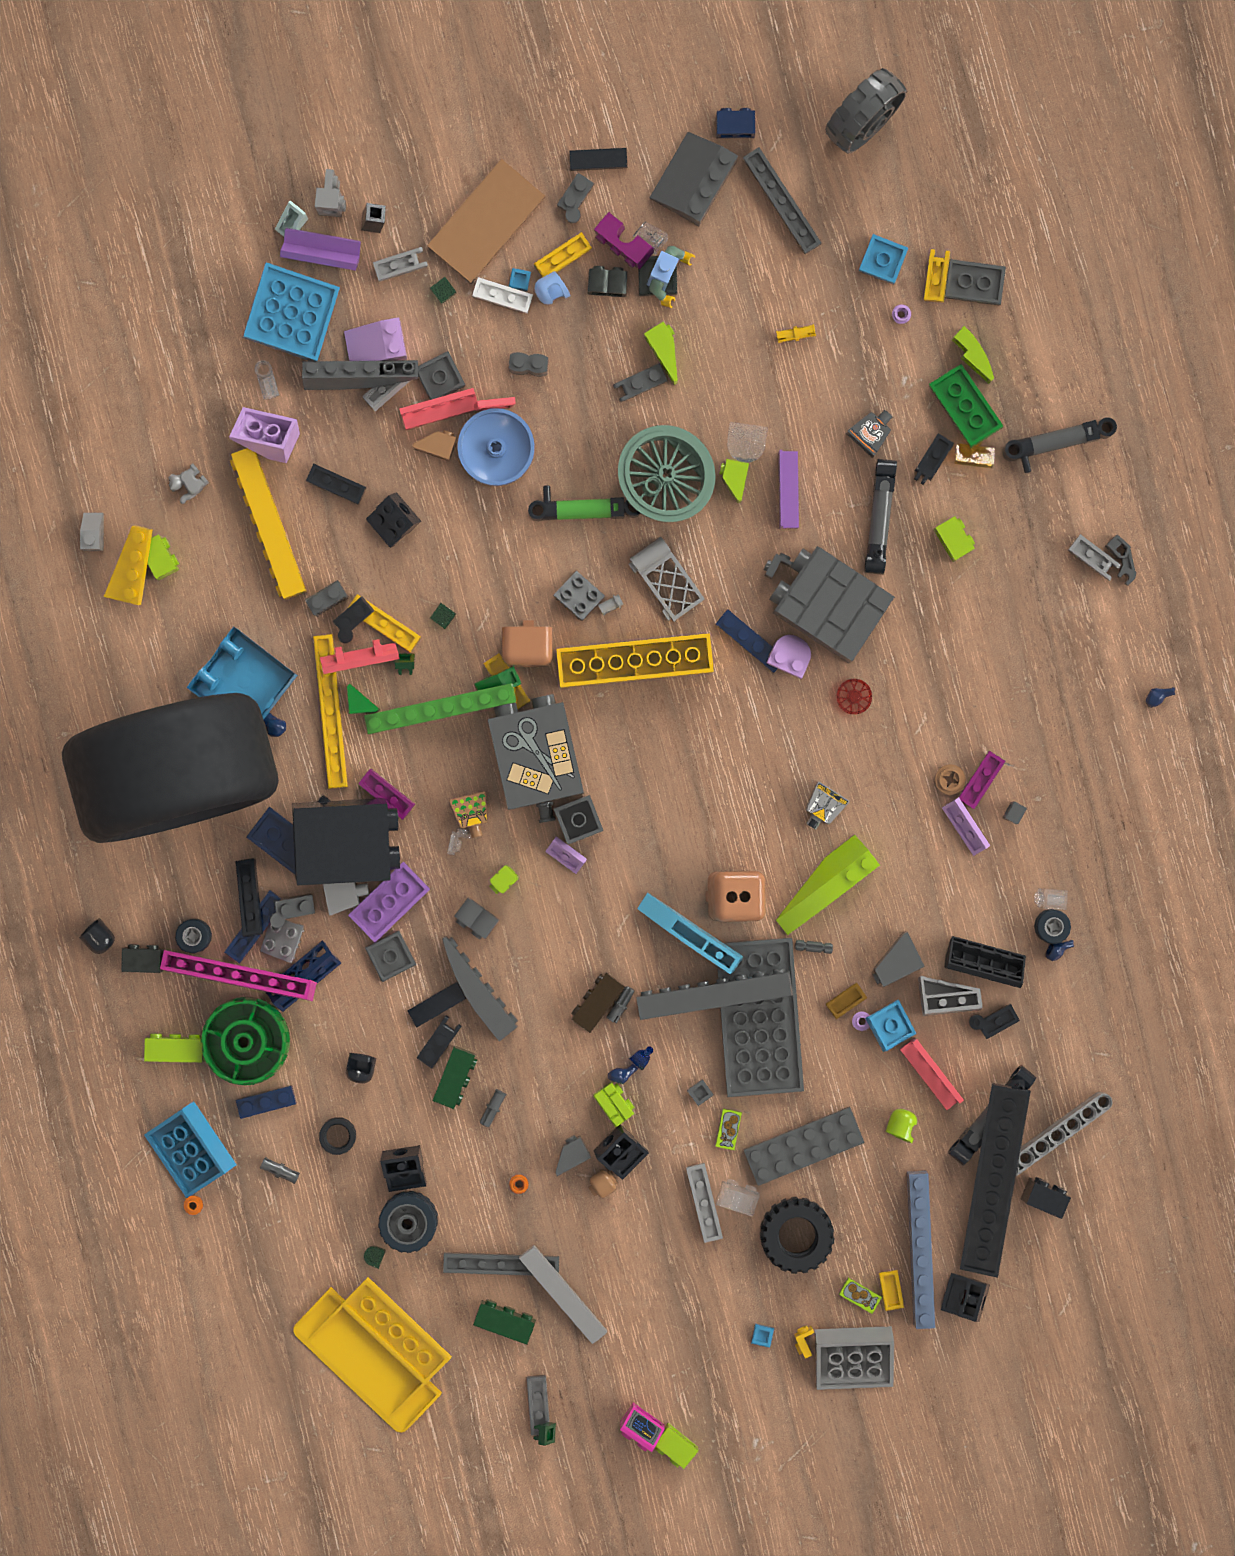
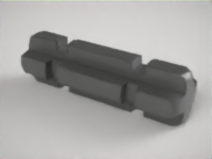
(812, 946)

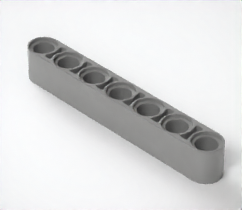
(1065, 1132)

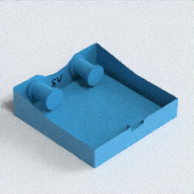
(291, 312)
(245, 669)

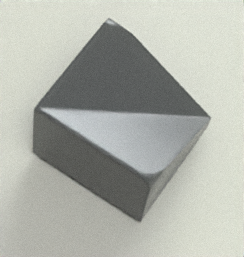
(1014, 812)

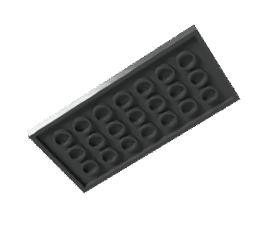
(762, 1035)

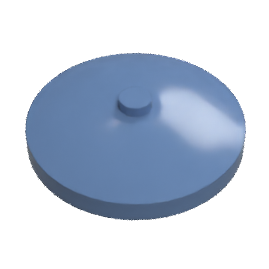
(496, 447)

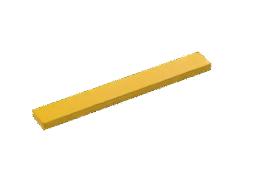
(330, 715)

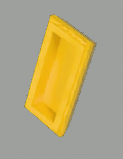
(891, 1290)

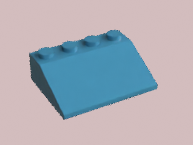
(190, 1149)

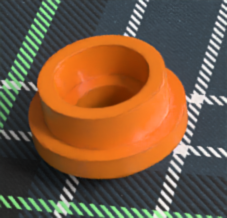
(518, 1190)
(199, 1205)

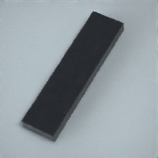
(249, 897)

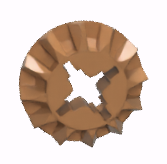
(958, 776)

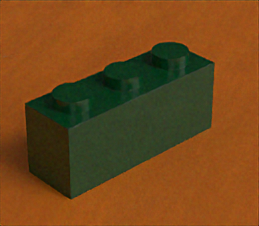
(455, 1077)
(504, 1321)

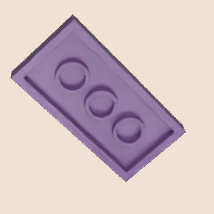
(389, 902)

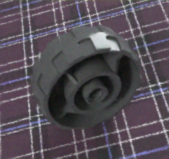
(866, 110)

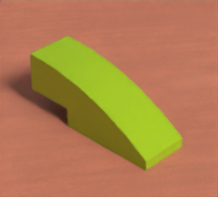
(974, 354)

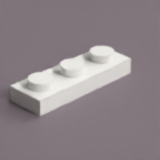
(502, 295)

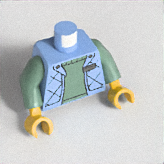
(663, 272)

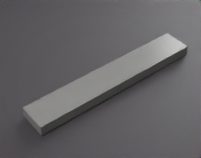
(563, 1294)

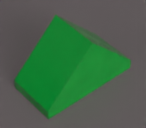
(358, 702)

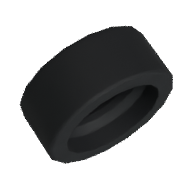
(323, 1134)

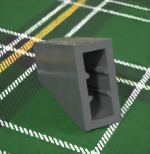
(898, 961)

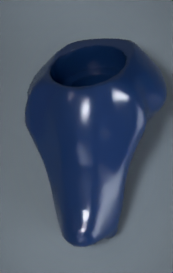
(1157, 696)
(274, 725)
(1056, 951)
(621, 1075)

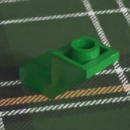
(505, 677)

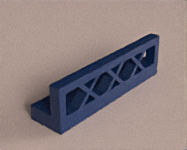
(318, 969)

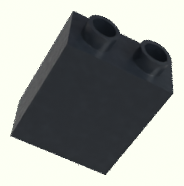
(344, 841)

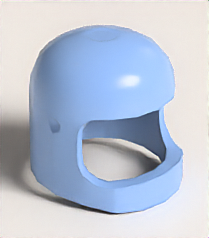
(550, 288)

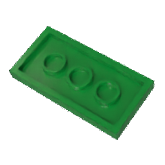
(966, 405)

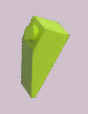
(662, 344)

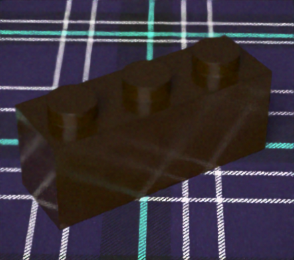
(597, 1001)

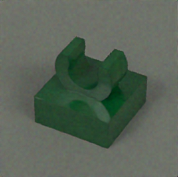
(405, 661)
(546, 1433)

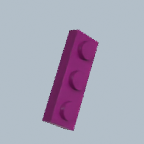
(981, 779)
(381, 788)

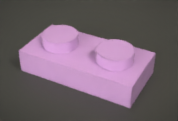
(566, 855)

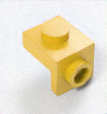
(802, 1346)

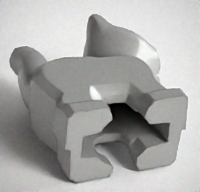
(188, 479)

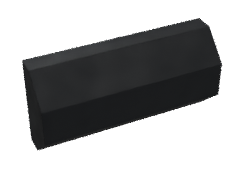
(985, 962)

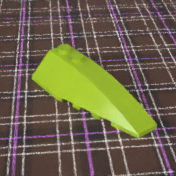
(828, 882)

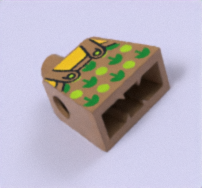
(471, 812)

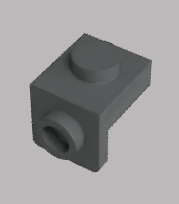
(771, 566)

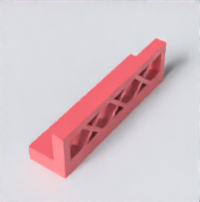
(438, 409)
(931, 1073)

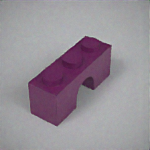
(634, 252)

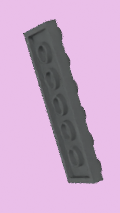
(803, 1146)

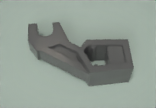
(1126, 560)

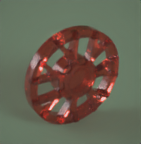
(854, 696)

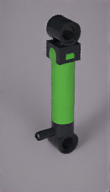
(580, 509)

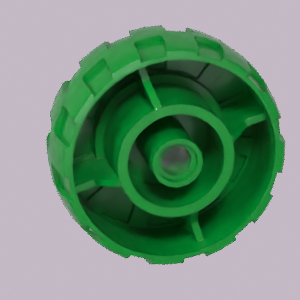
(266, 1035)

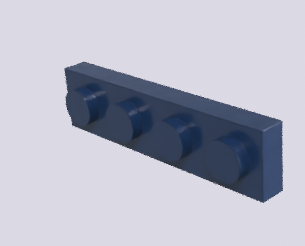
(746, 638)
(242, 945)

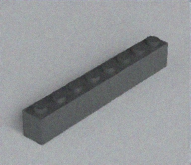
(714, 995)

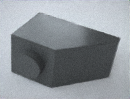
(572, 1154)

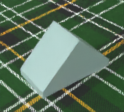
(291, 218)

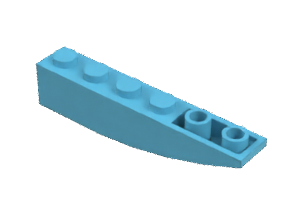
(690, 933)

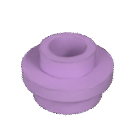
(903, 308)
(855, 1019)

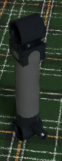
(1058, 439)
(880, 516)
(972, 1137)

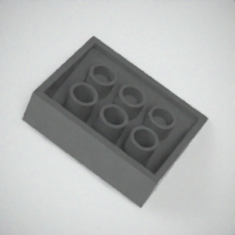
(694, 178)

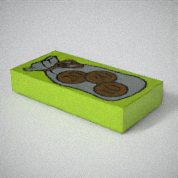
(728, 1129)
(860, 1295)

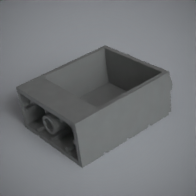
(831, 603)

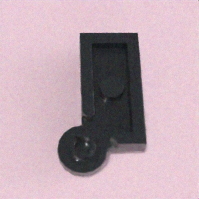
(351, 618)
(994, 1022)

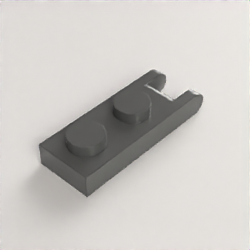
(641, 382)

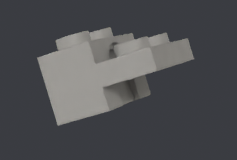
(329, 199)

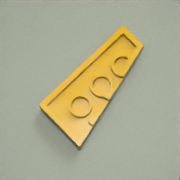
(130, 571)

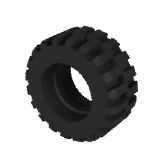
(812, 1256)

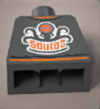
(871, 432)

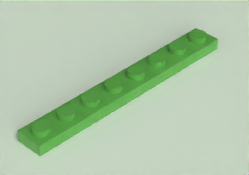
(440, 708)

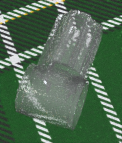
(266, 382)

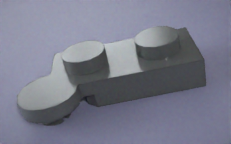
(574, 197)
(291, 908)

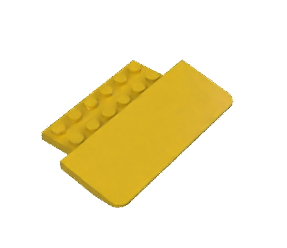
(375, 1351)

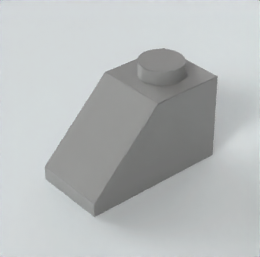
(92, 532)

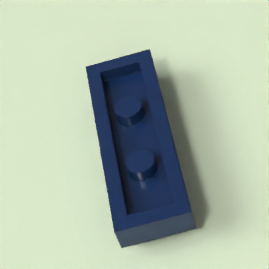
(266, 1102)

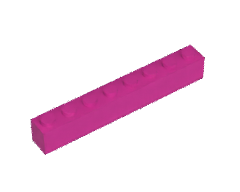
(238, 975)

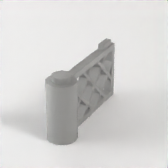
(654, 556)

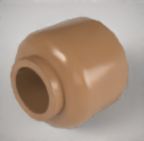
(603, 1183)

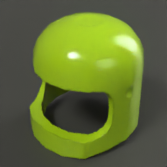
(901, 1124)

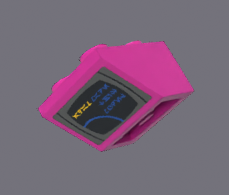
(641, 1427)

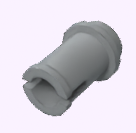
(611, 604)

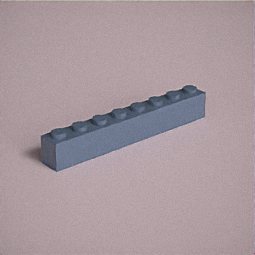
(920, 1249)

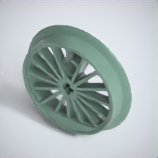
(691, 449)

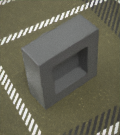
(700, 1092)

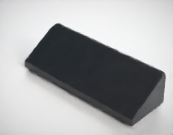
(436, 1004)

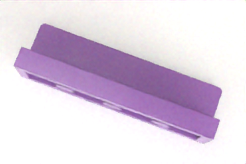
(321, 249)
(788, 489)

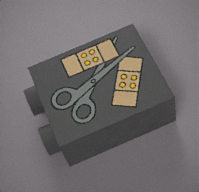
(535, 753)

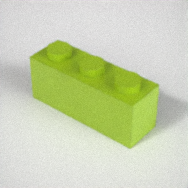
(173, 1048)

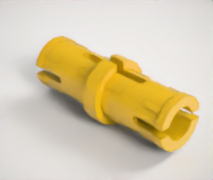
(796, 333)

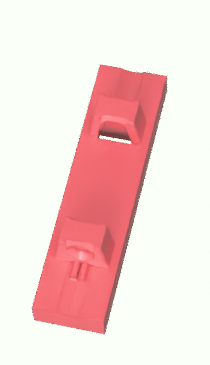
(359, 658)

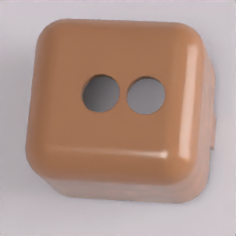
(527, 645)
(737, 881)

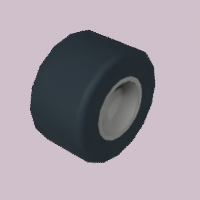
(1057, 930)
(193, 936)

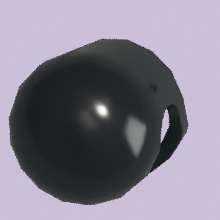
(98, 937)
(360, 1068)

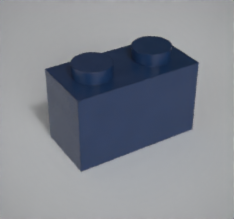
(735, 123)

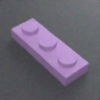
(965, 826)

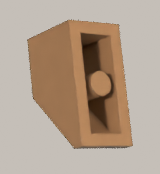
(437, 445)

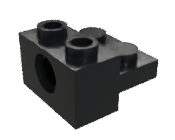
(393, 519)
(620, 1152)
(403, 1168)
(973, 1301)

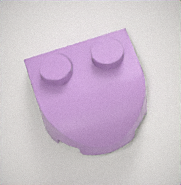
(790, 655)

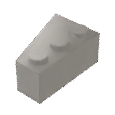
(946, 998)

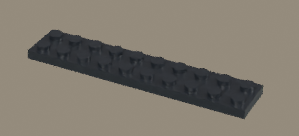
(995, 1180)

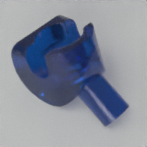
(641, 1057)

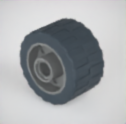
(399, 1234)

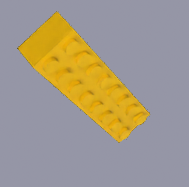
(635, 660)

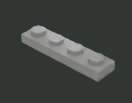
(704, 1202)

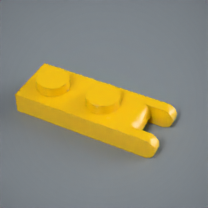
(936, 277)

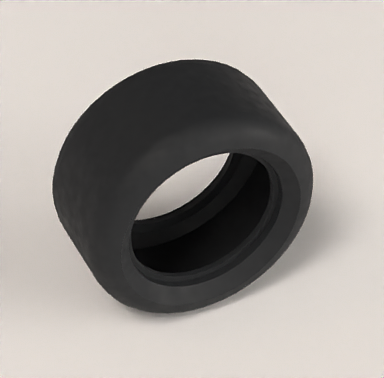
(169, 767)

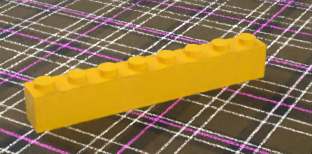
(269, 524)

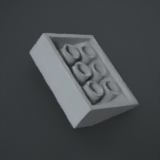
(854, 1357)

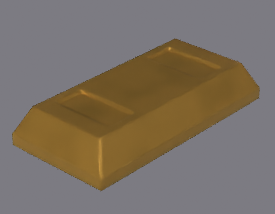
(846, 1000)

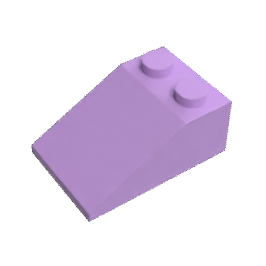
(376, 341)
(266, 434)

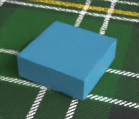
(520, 279)
(762, 1335)

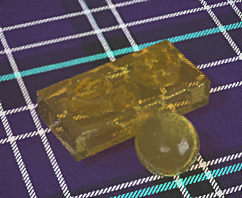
(975, 456)

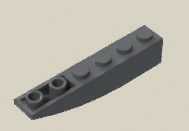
(356, 374)
(480, 994)

